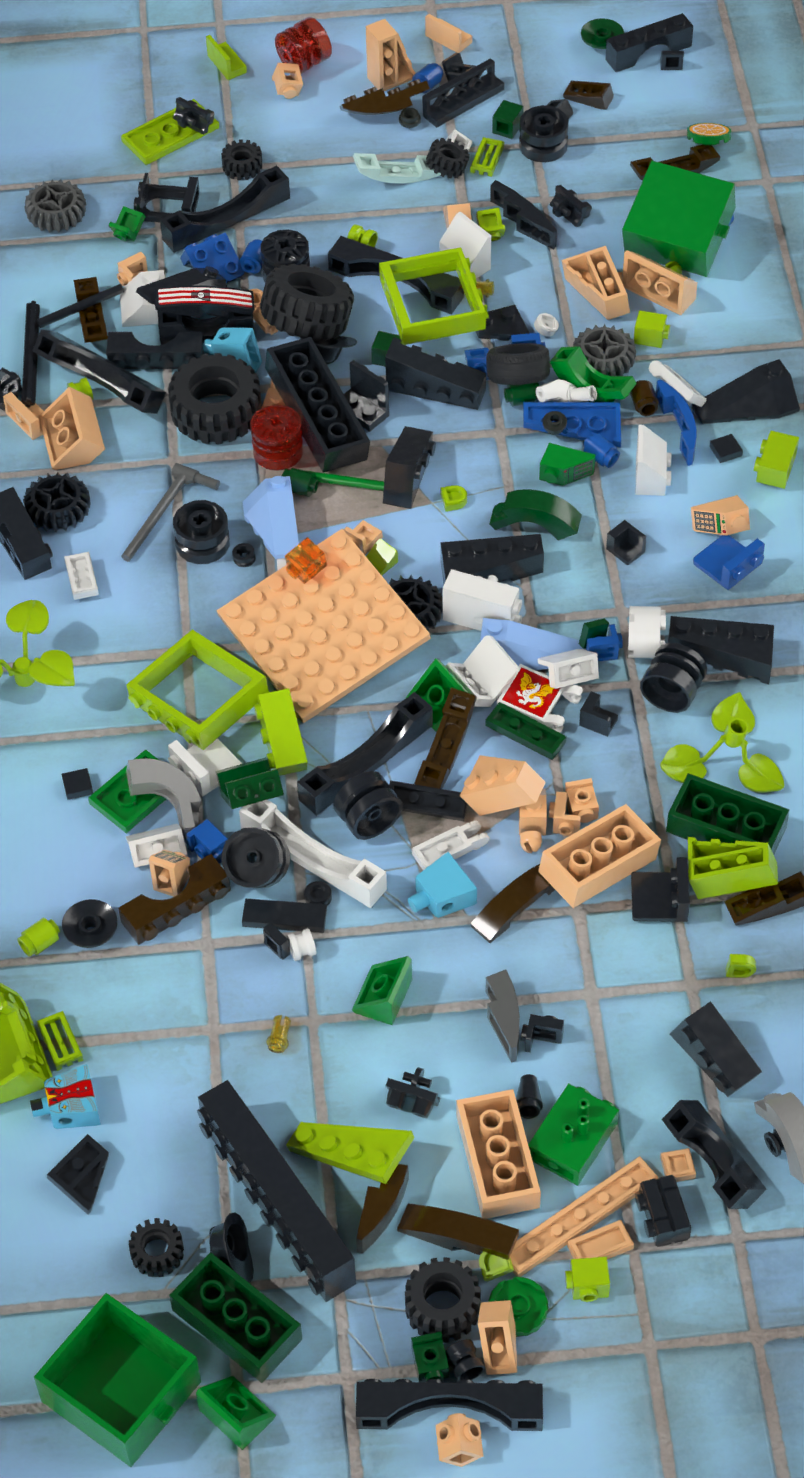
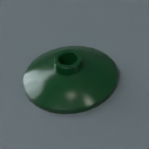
(598, 30)

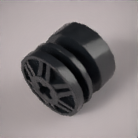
(283, 248)
(673, 677)

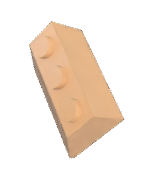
(658, 283)
(71, 430)

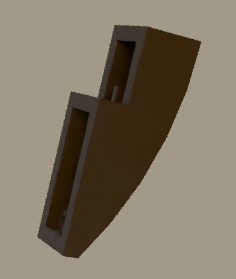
(381, 1207)

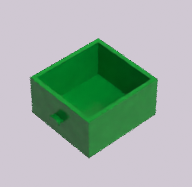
(679, 217)
(118, 1379)

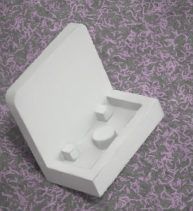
(485, 671)
(202, 764)

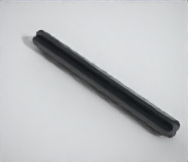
(30, 359)

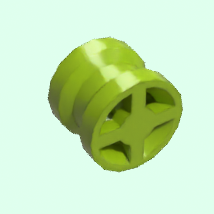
(82, 386)

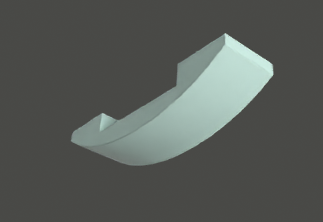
(394, 171)

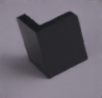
(626, 542)
(596, 718)

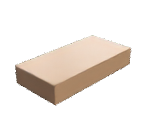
(602, 1242)

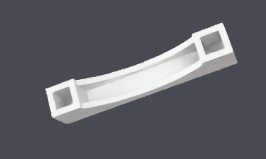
(354, 877)

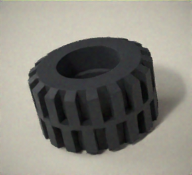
(442, 1277)

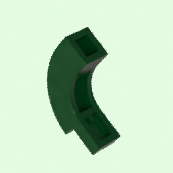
(539, 508)

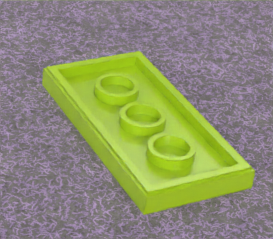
(161, 137)

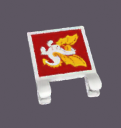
(534, 697)

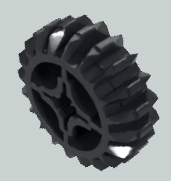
(57, 501)
(420, 598)

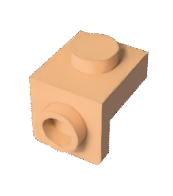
(131, 267)
(364, 536)
(562, 823)

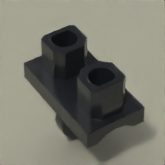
(191, 115)
(569, 206)
(399, 1091)

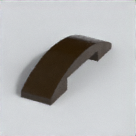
(699, 159)
(91, 318)
(447, 740)
(509, 903)

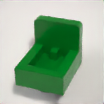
(127, 224)

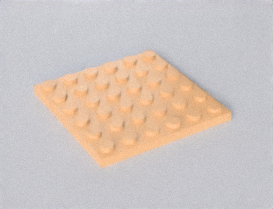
(327, 632)

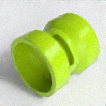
(363, 236)

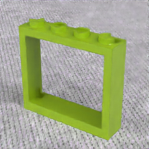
(427, 265)
(224, 717)

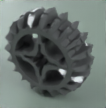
(55, 205)
(616, 344)

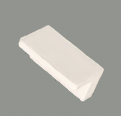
(571, 667)
(153, 841)

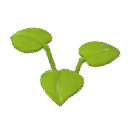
(53, 667)
(736, 722)

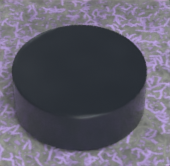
(318, 893)

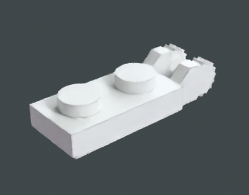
(669, 376)
(452, 841)

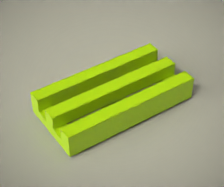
(484, 168)
(66, 1059)

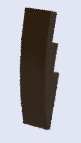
(767, 901)
(458, 1229)

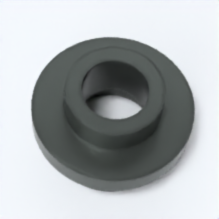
(409, 118)
(554, 427)

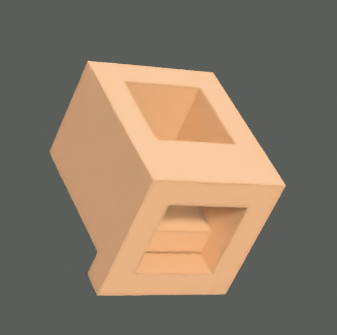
(287, 85)
(582, 799)

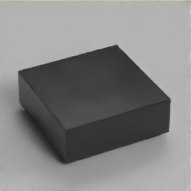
(726, 448)
(77, 783)
(276, 941)

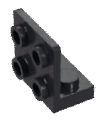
(367, 396)
(661, 894)

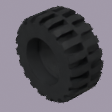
(306, 302)
(214, 376)

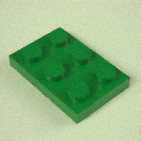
(118, 806)

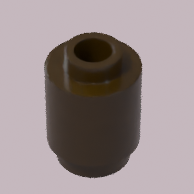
(644, 398)

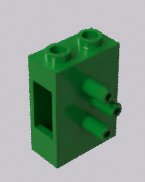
(573, 1133)

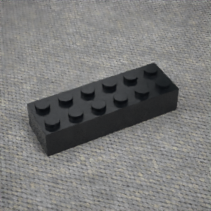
(325, 414)

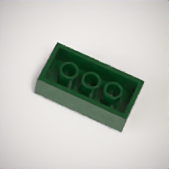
(722, 813)
(236, 1317)

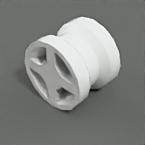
(301, 944)

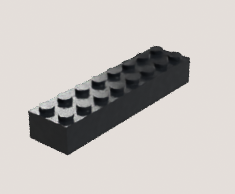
(276, 1191)

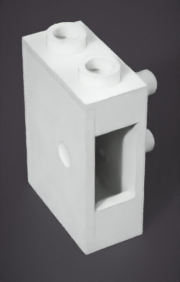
(472, 598)

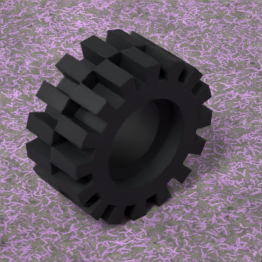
(241, 150)
(447, 158)
(152, 1232)

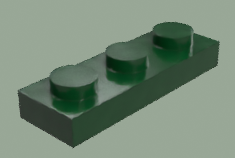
(525, 731)

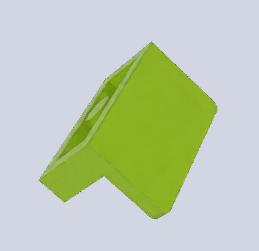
(225, 58)

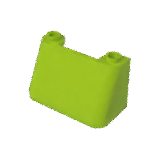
(21, 1054)

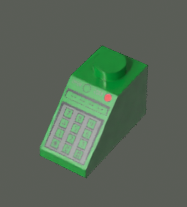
(565, 465)

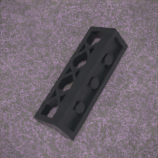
(461, 98)

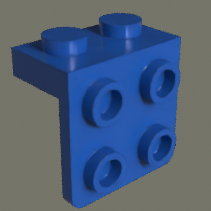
(216, 253)
(729, 560)

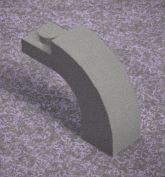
(168, 781)
(787, 1117)

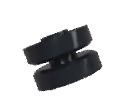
(543, 133)
(201, 532)
(367, 805)
(240, 855)

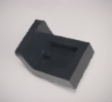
(454, 66)
(9, 383)
(542, 1028)

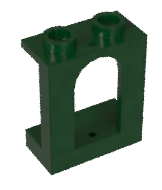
(244, 781)

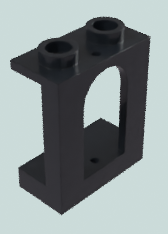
(148, 192)

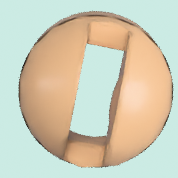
(530, 841)

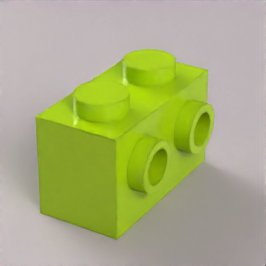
(776, 459)

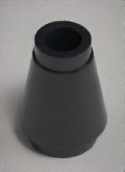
(529, 1097)

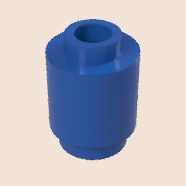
(432, 73)
(251, 258)
(605, 451)

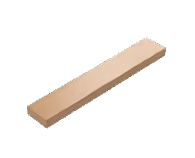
(579, 1216)

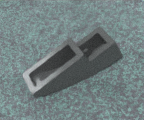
(504, 1011)

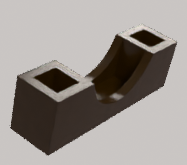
(148, 916)

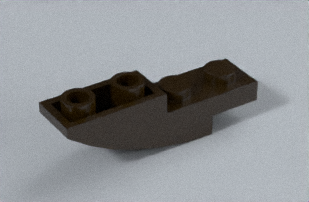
(376, 102)

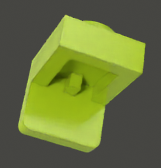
(491, 222)

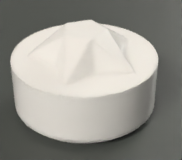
(546, 324)

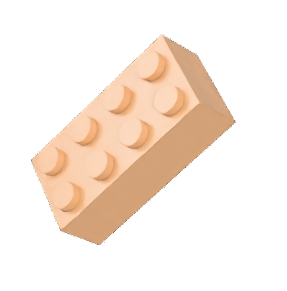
(599, 855)
(498, 1154)

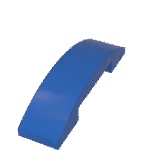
(672, 401)

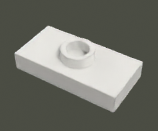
(81, 575)

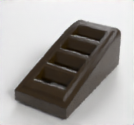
(597, 94)

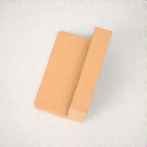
(446, 34)
(25, 417)

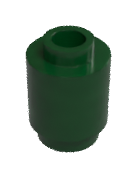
(520, 393)
(302, 481)

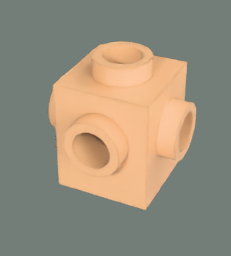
(459, 1440)

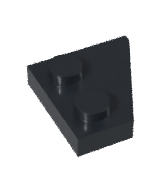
(503, 324)
(81, 1172)

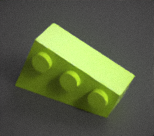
(281, 732)
(729, 867)

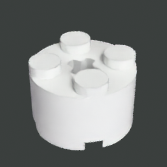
(644, 631)

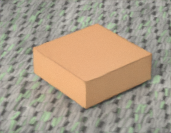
(679, 1164)

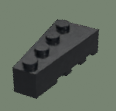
(432, 377)
(727, 644)

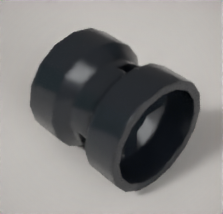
(464, 1359)

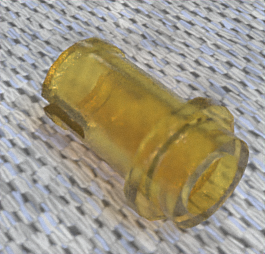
(486, 287)
(277, 1041)

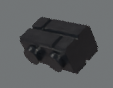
(664, 1211)

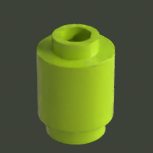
(38, 936)

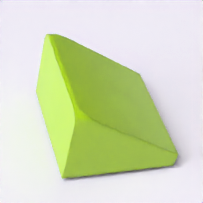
(382, 556)

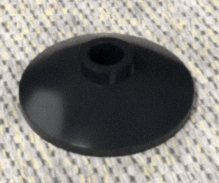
(85, 915)

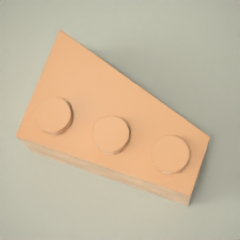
(386, 56)
(597, 281)
(501, 785)

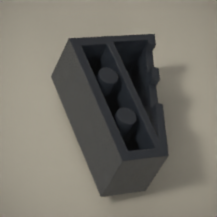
(407, 466)
(21, 537)
(716, 1049)

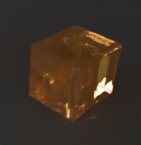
(305, 561)

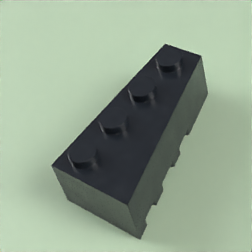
(501, 556)

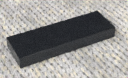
(430, 801)
(284, 915)

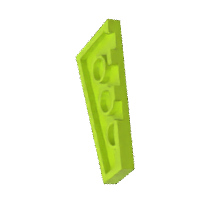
(356, 1149)

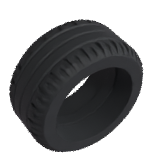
(518, 364)

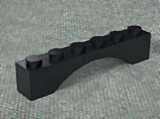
(264, 192)
(358, 259)
(118, 380)
(401, 727)
(513, 1404)

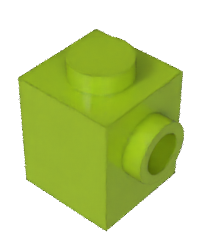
(651, 329)
(588, 1278)

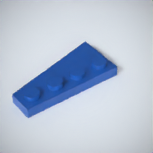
(582, 418)

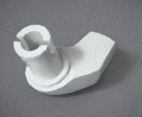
(565, 391)

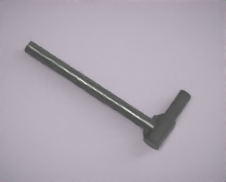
(181, 475)

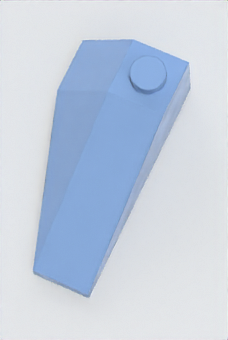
(273, 515)
(525, 642)

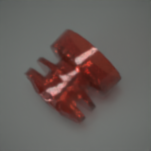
(304, 44)
(277, 437)

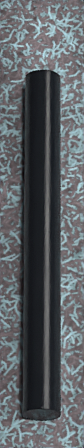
(79, 306)

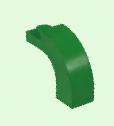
(573, 367)

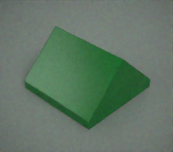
(435, 688)
(384, 990)
(234, 1410)

